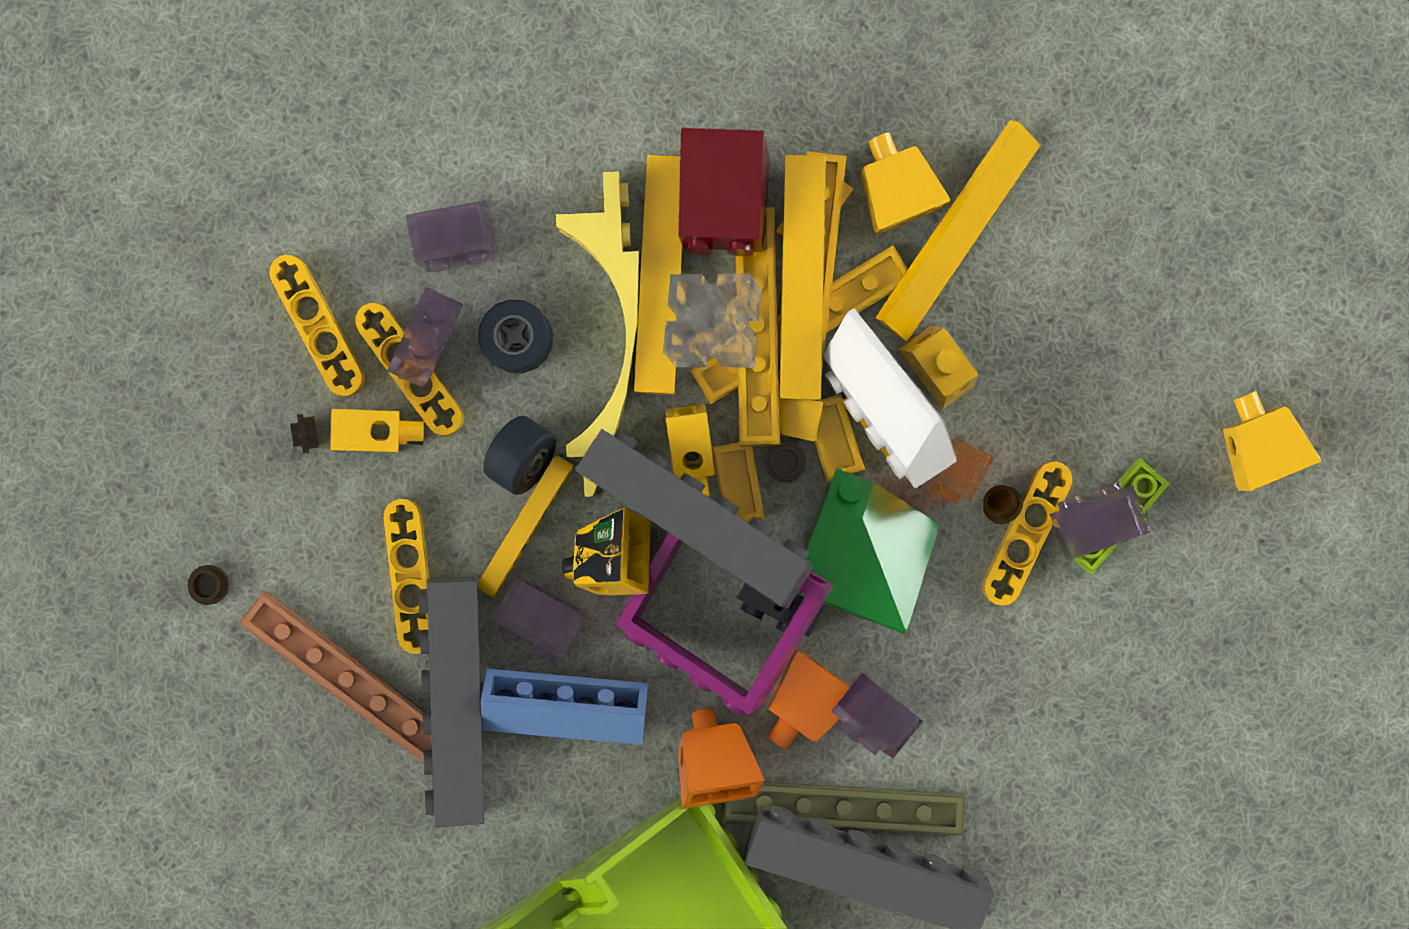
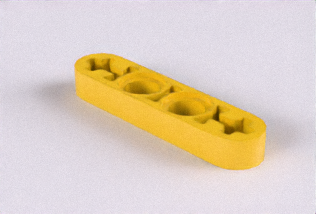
(313, 328)
(372, 335)
(524, 526)
(1032, 536)
(401, 575)

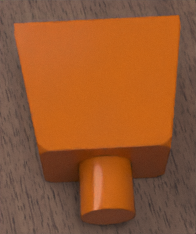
(804, 700)
(716, 763)

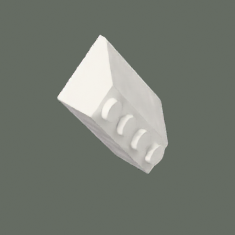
(887, 402)

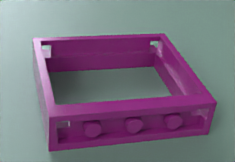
(702, 674)

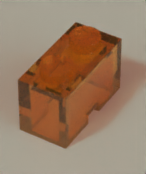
(963, 477)

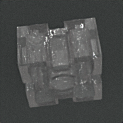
(698, 333)

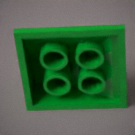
(870, 550)

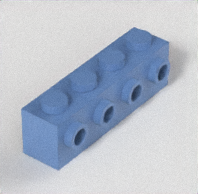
(564, 706)

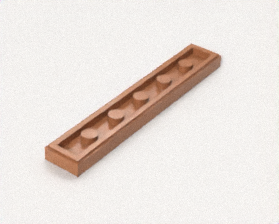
(338, 672)

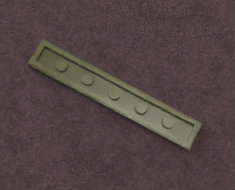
(858, 807)

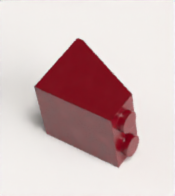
(723, 190)

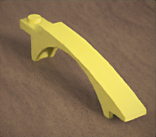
(605, 238)

